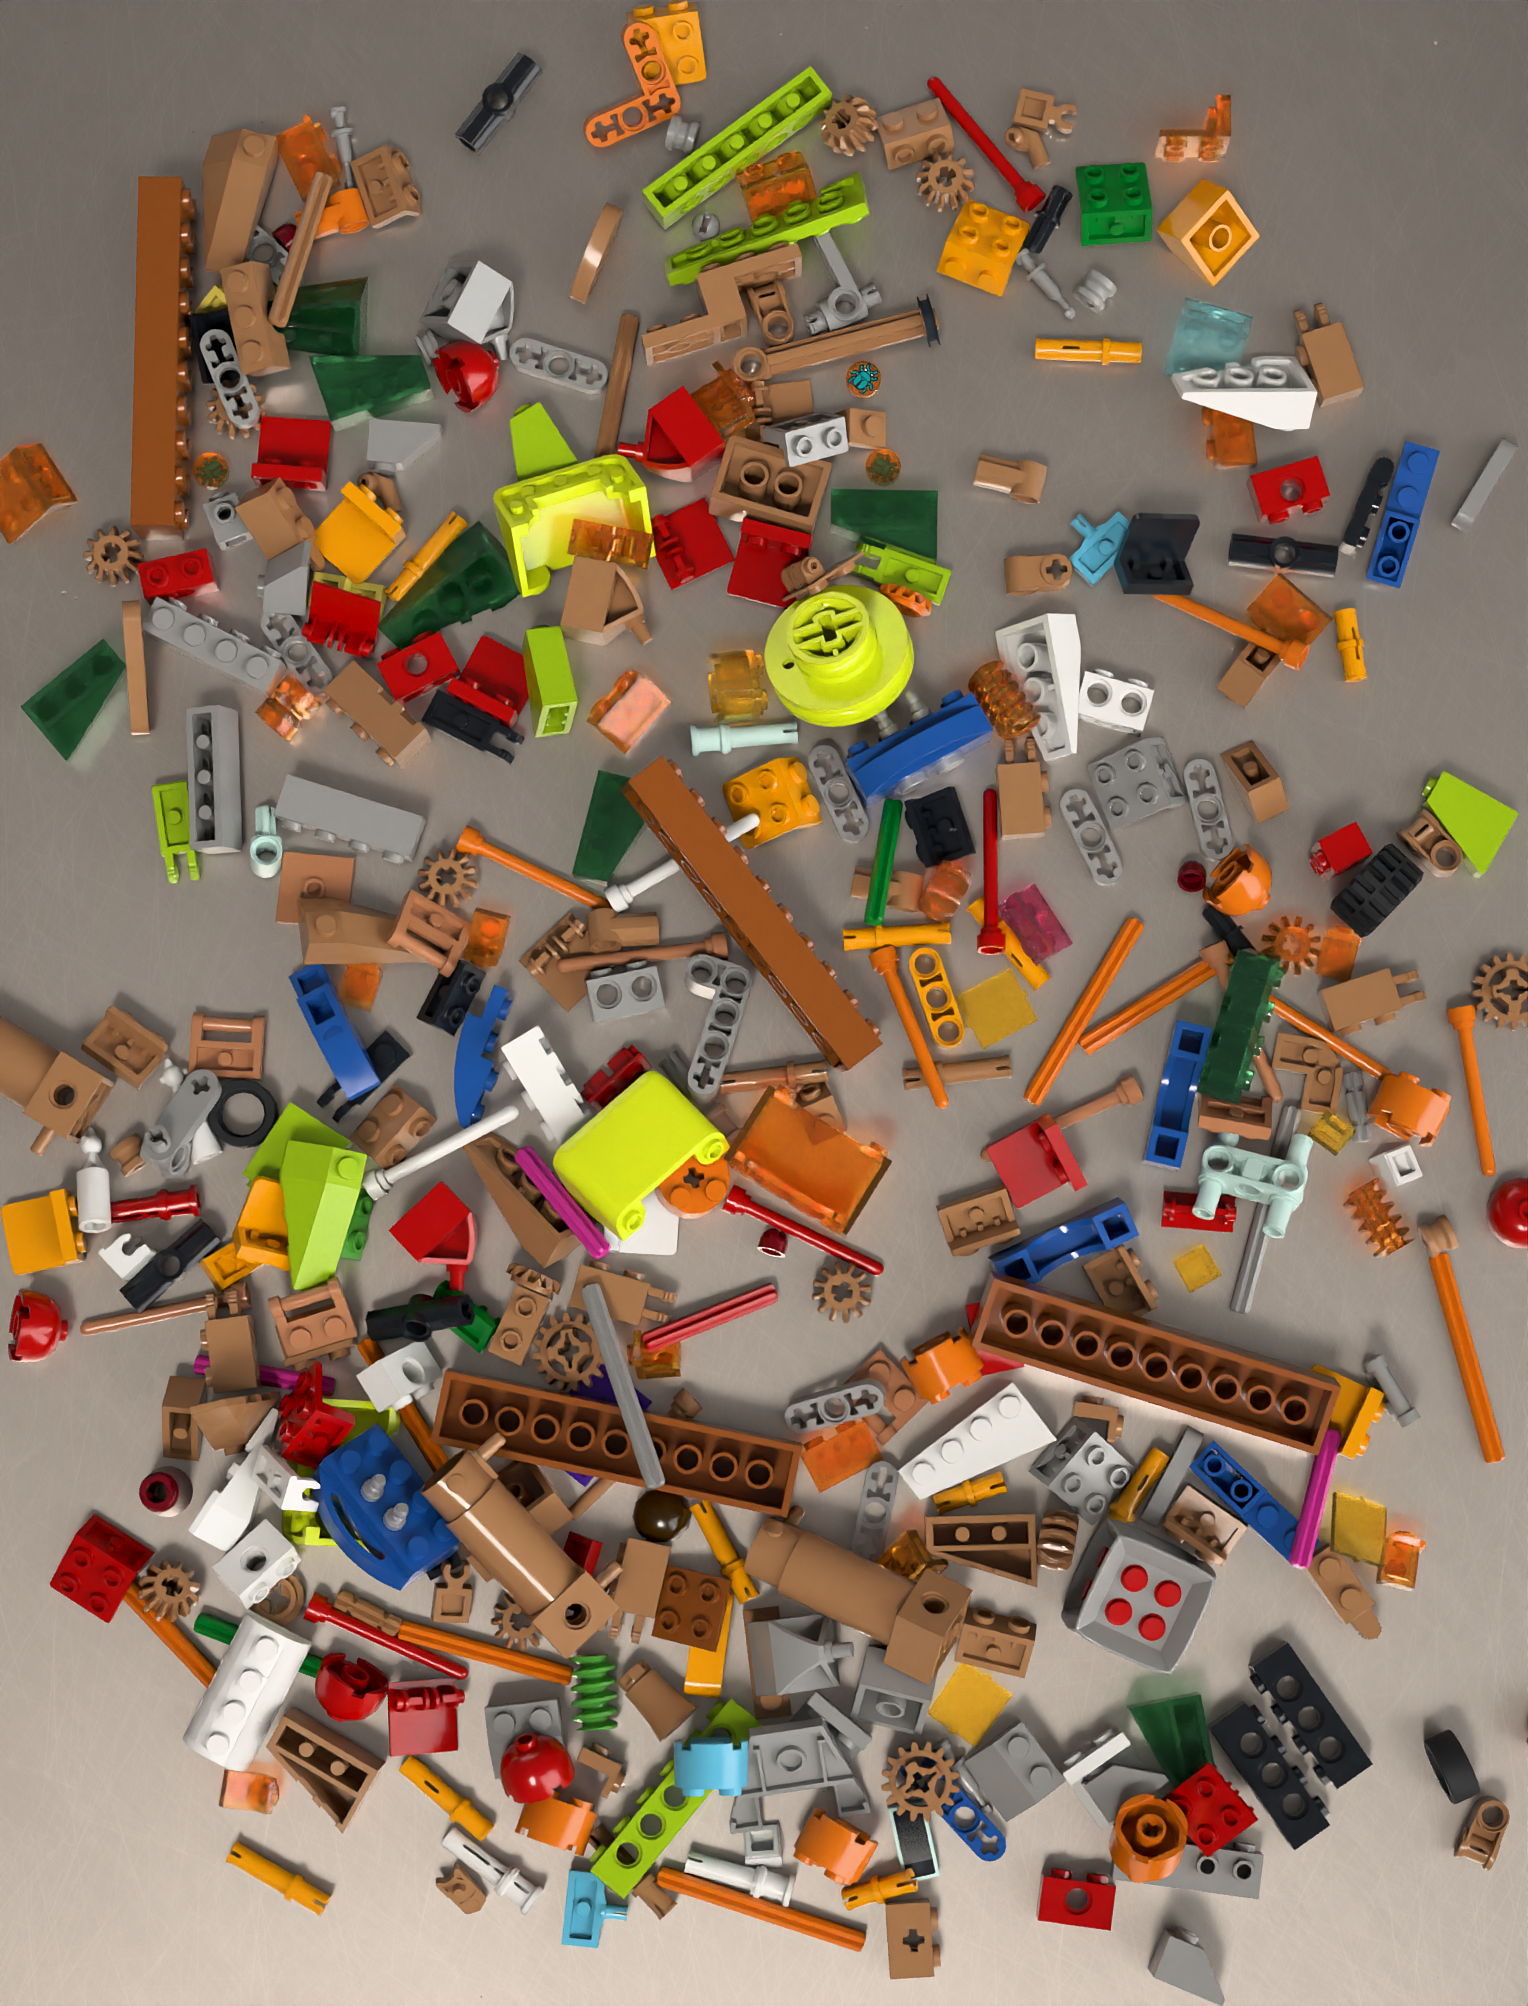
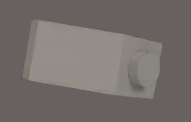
(399, 444)
(287, 581)
(1117, 1783)

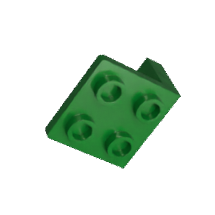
(1114, 204)

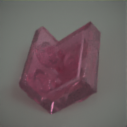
(1034, 924)

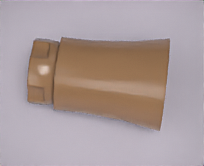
(655, 1699)

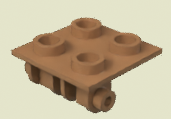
(777, 404)
(809, 577)
(565, 940)

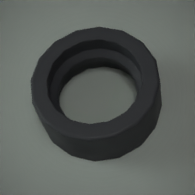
(269, 1120)
(1451, 1766)

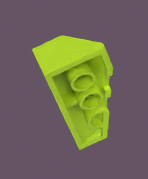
(319, 1203)

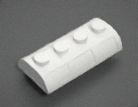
(246, 1692)

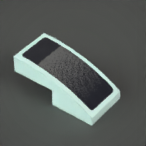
(914, 1842)

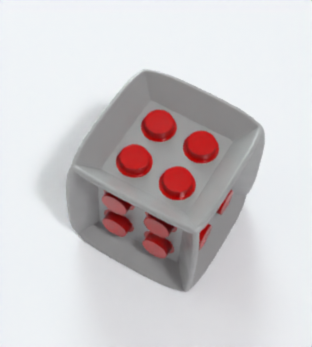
(1138, 1596)

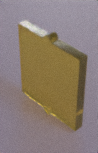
(996, 1009)
(1358, 1529)
(969, 1704)

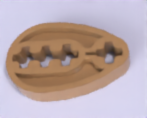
(596, 252)

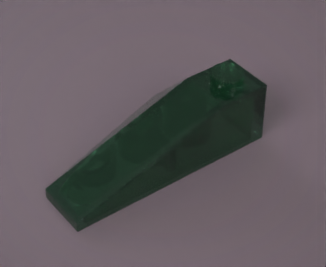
(460, 583)

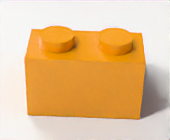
(1208, 231)

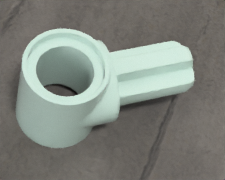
(265, 841)

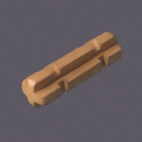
(368, 1612)

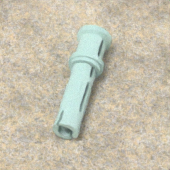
(724, 738)

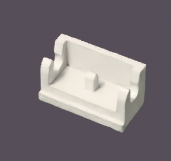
(128, 1259)
(282, 1483)

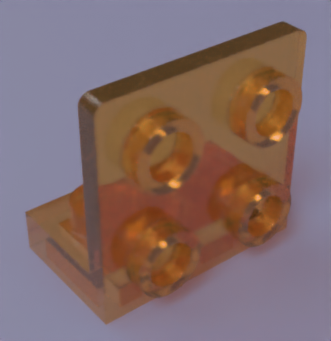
(1206, 143)
(30, 490)

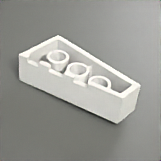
(546, 1085)
(983, 1440)

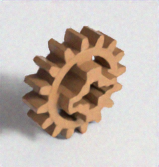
(1486, 993)
(555, 1353)
(939, 1768)

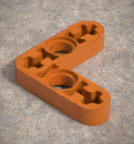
(650, 90)

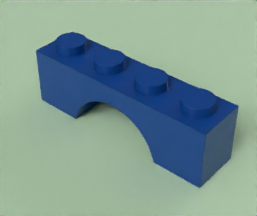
(1176, 1095)
(1081, 1235)

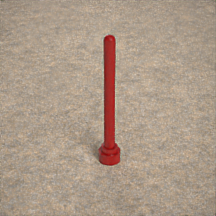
(1027, 194)
(990, 939)
(741, 1203)
(322, 1611)

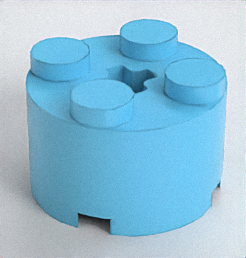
(711, 1765)

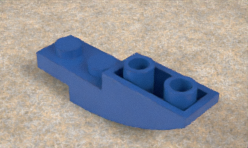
(1402, 514)
(334, 1030)
(472, 1071)
(1247, 1498)

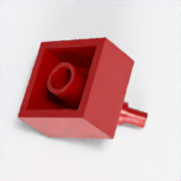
(677, 440)
(440, 1233)

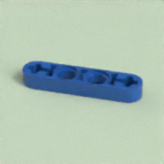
(962, 1800)

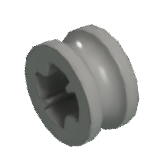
(427, 346)

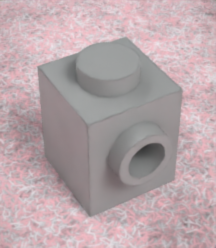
(225, 521)

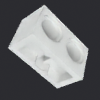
(1110, 713)

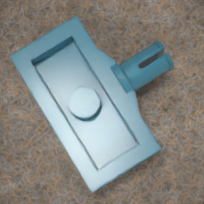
(1099, 546)
(587, 1910)

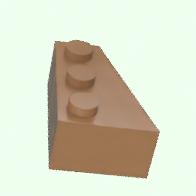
(376, 716)
(986, 1542)
(325, 1764)

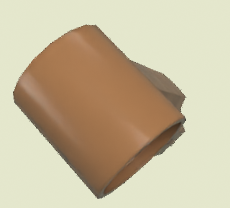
(1019, 479)
(903, 890)
(611, 930)

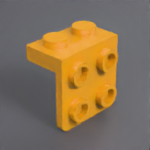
(678, 38)
(983, 247)
(358, 534)
(777, 795)
(261, 1227)
(43, 1232)
(1353, 1413)

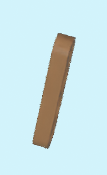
(135, 667)

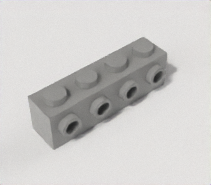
(214, 648)
(213, 779)
(349, 818)
(1225, 1872)

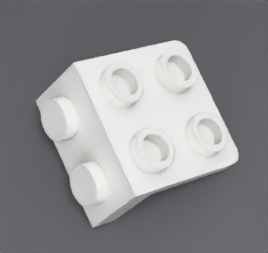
(655, 1236)
(1108, 1748)

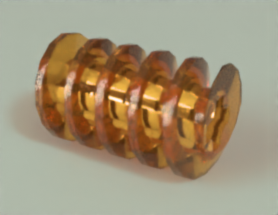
(1002, 701)
(1377, 1219)

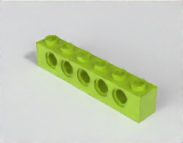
(737, 147)
(623, 1877)

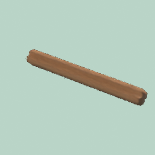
(300, 249)
(617, 385)

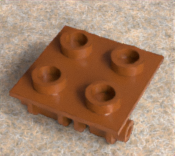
(691, 1608)

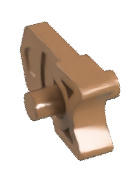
(462, 1890)

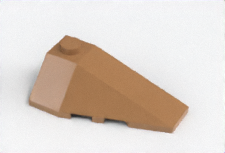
(234, 192)
(233, 1421)

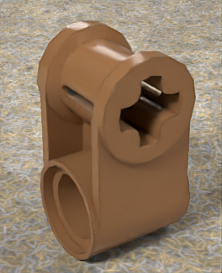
(771, 309)
(1029, 574)
(1429, 843)
(1482, 1835)

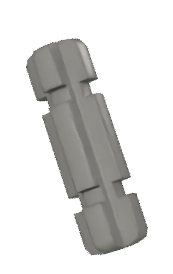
(1357, 1105)

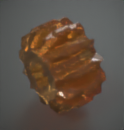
(944, 891)
(1296, 935)

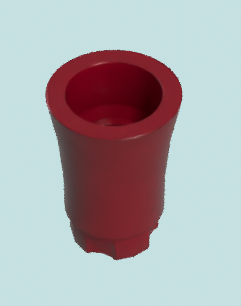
(178, 1488)

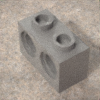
(625, 1001)

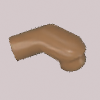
(1028, 142)
(382, 488)

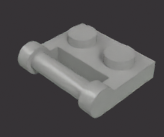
(1380, 1377)

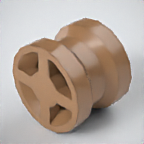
(128, 1155)
(1437, 1236)

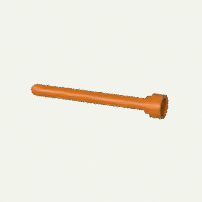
(1291, 652)
(473, 843)
(886, 963)
(1462, 1020)
(1331, 1040)

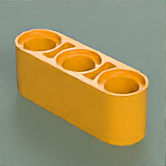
(936, 981)
(706, 1667)

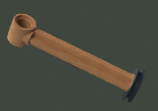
(839, 343)

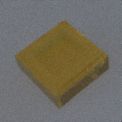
(1331, 1132)
(1196, 1269)

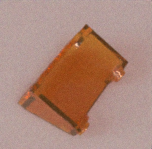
(807, 1161)

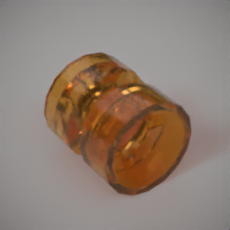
(278, 717)

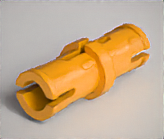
(1350, 645)
(970, 1493)
(879, 1889)

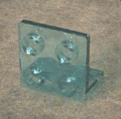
(1207, 338)

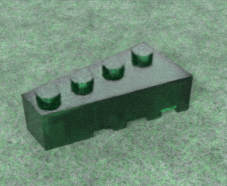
(1239, 1024)

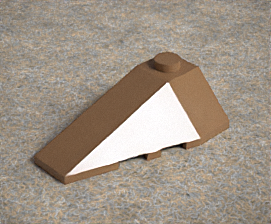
(349, 934)
(520, 1201)

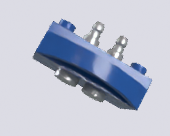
(927, 746)
(384, 1507)

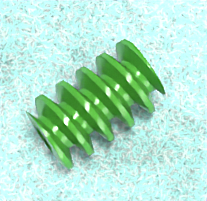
(594, 1692)

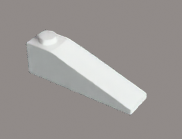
(1266, 391)
(1046, 665)
(232, 1509)

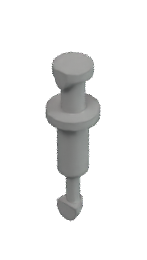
(343, 144)
(1043, 281)
(965, 1779)

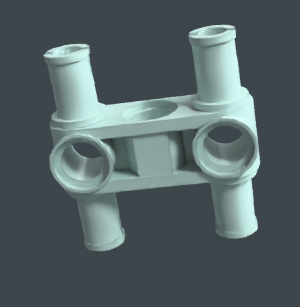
(1254, 1178)

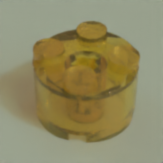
(736, 686)

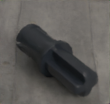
(1047, 219)
(1226, 929)

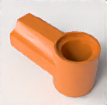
(341, 214)

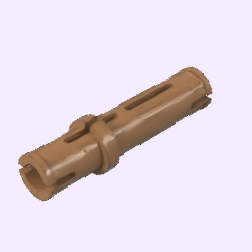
(960, 1072)
(785, 1075)
(646, 1887)

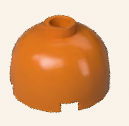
(1240, 883)

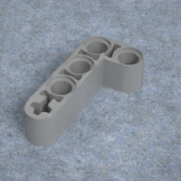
(713, 1031)

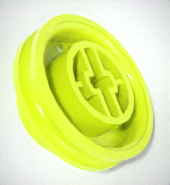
(846, 655)

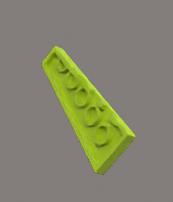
(838, 204)

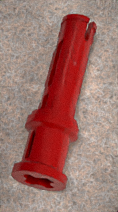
(162, 1205)

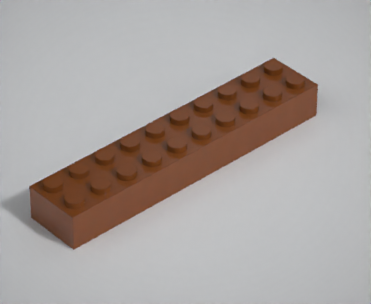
(161, 359)
(751, 914)
(1154, 1362)
(593, 1441)

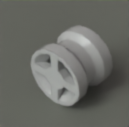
(682, 134)
(1094, 291)

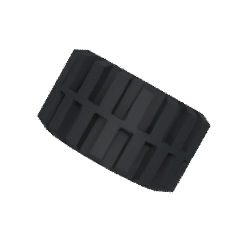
(1376, 890)

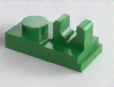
(483, 1327)

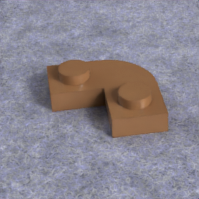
(1319, 1066)

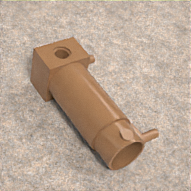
(39, 1080)
(519, 1550)
(910, 1617)

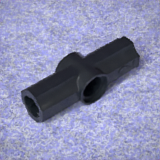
(512, 86)
(1306, 557)
(153, 1283)
(420, 1317)

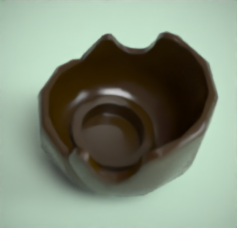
(661, 1516)

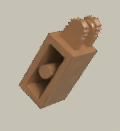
(1327, 358)
(277, 521)
(1021, 794)
(1366, 1000)
(623, 1294)
(230, 1347)
(639, 1583)
(1343, 1591)

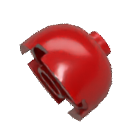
(468, 372)
(1509, 1213)
(35, 1327)
(348, 1688)
(535, 1768)

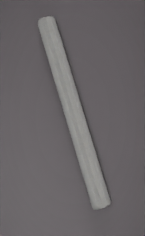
(1257, 1239)
(623, 1386)

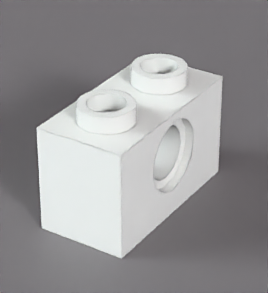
(400, 1376)
(260, 1545)

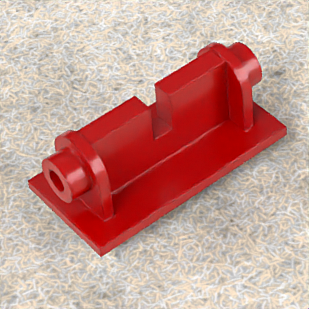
(627, 1068)
(1178, 1213)

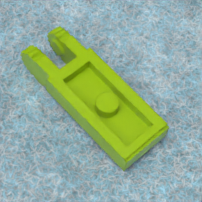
(904, 571)
(172, 820)

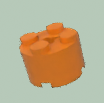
(1409, 1109)
(698, 1201)
(942, 1365)
(559, 1822)
(1148, 1838)
(835, 1846)

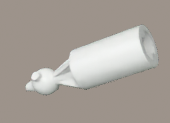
(204, 1142)
(93, 1188)

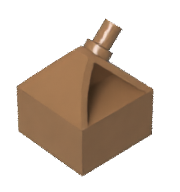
(601, 604)

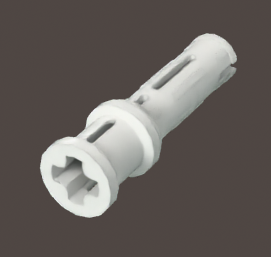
(506, 1880)
(758, 1881)

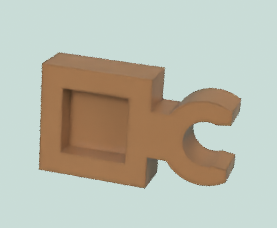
(1036, 111)
(453, 1598)

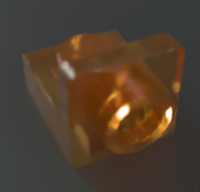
(1337, 954)
(360, 985)

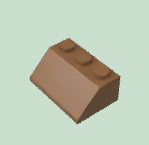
(762, 488)
(536, 1495)

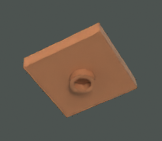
(312, 877)

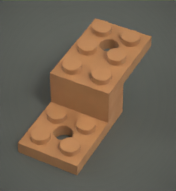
(720, 299)

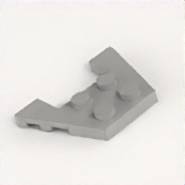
(792, 1760)

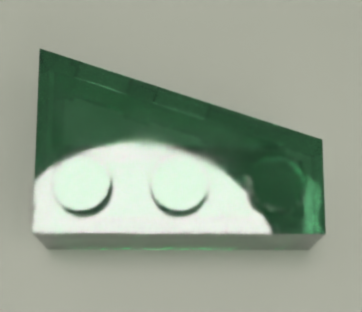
(328, 318)
(369, 386)
(888, 519)
(76, 698)
(608, 832)
(1175, 1734)

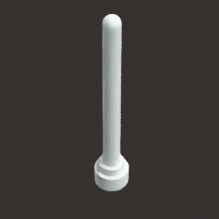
(622, 894)
(379, 1181)

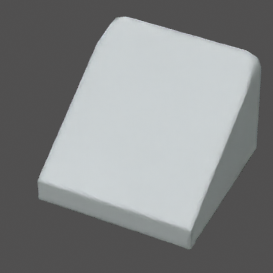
(1395, 1167)
(763, 1847)

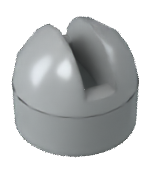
(713, 227)

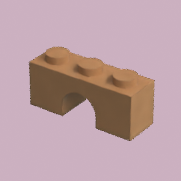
(257, 343)

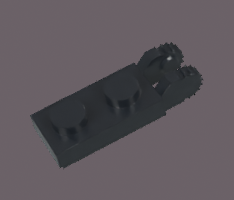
(1367, 504)
(469, 725)
(386, 1058)

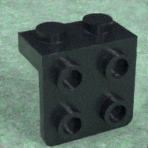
(1155, 554)

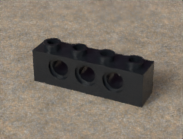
(1349, 1757)
(1295, 1827)

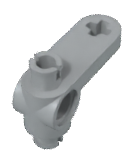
(846, 290)
(168, 1140)

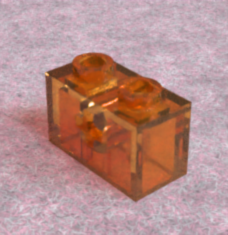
(610, 544)

